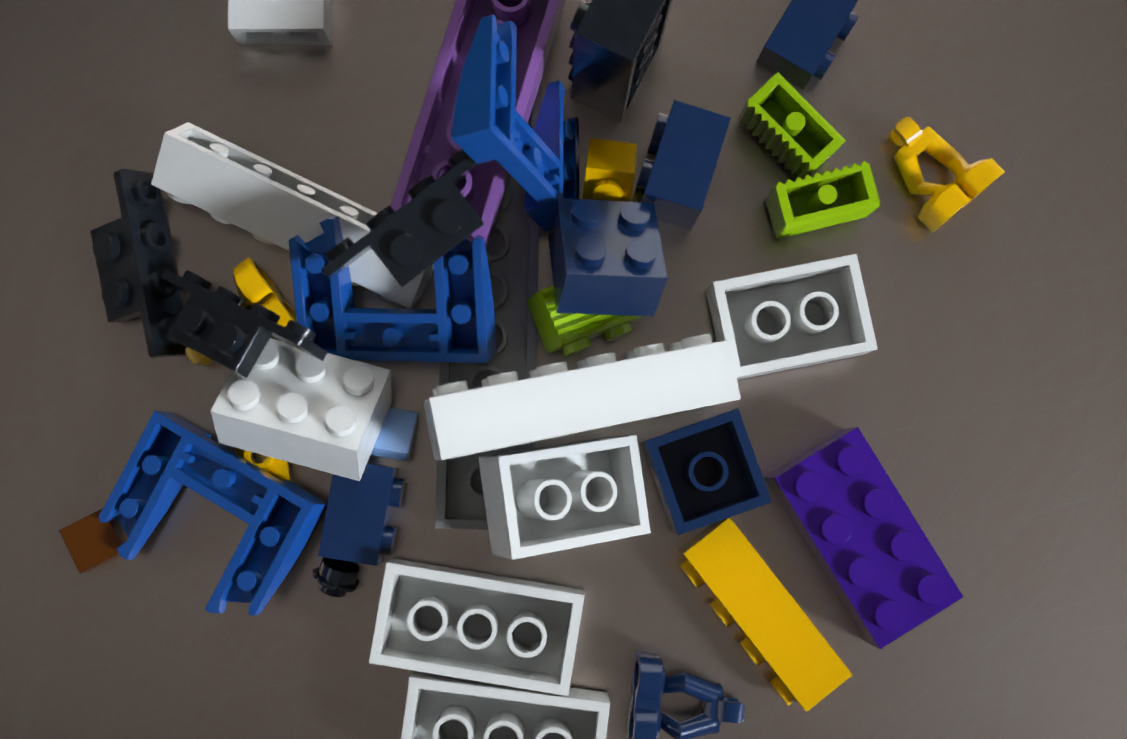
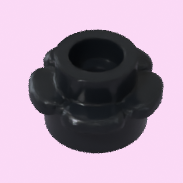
(336, 577)

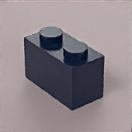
(804, 36)
(360, 516)

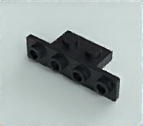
(419, 230)
(131, 260)
(227, 331)

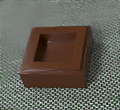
(92, 541)

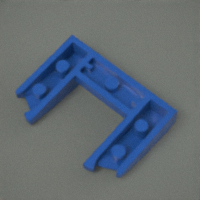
(491, 129)
(455, 331)
(180, 454)

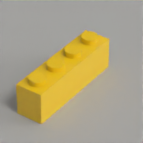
(764, 613)

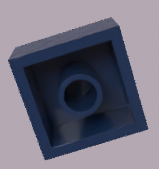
(684, 164)
(606, 257)
(706, 472)

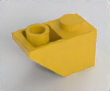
(609, 170)

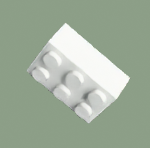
(793, 316)
(305, 409)
(564, 496)

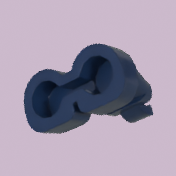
(646, 691)

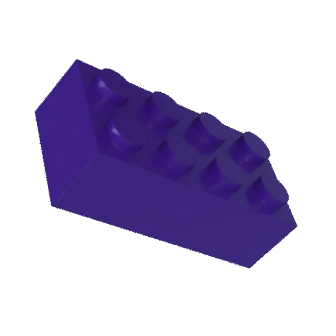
(864, 537)

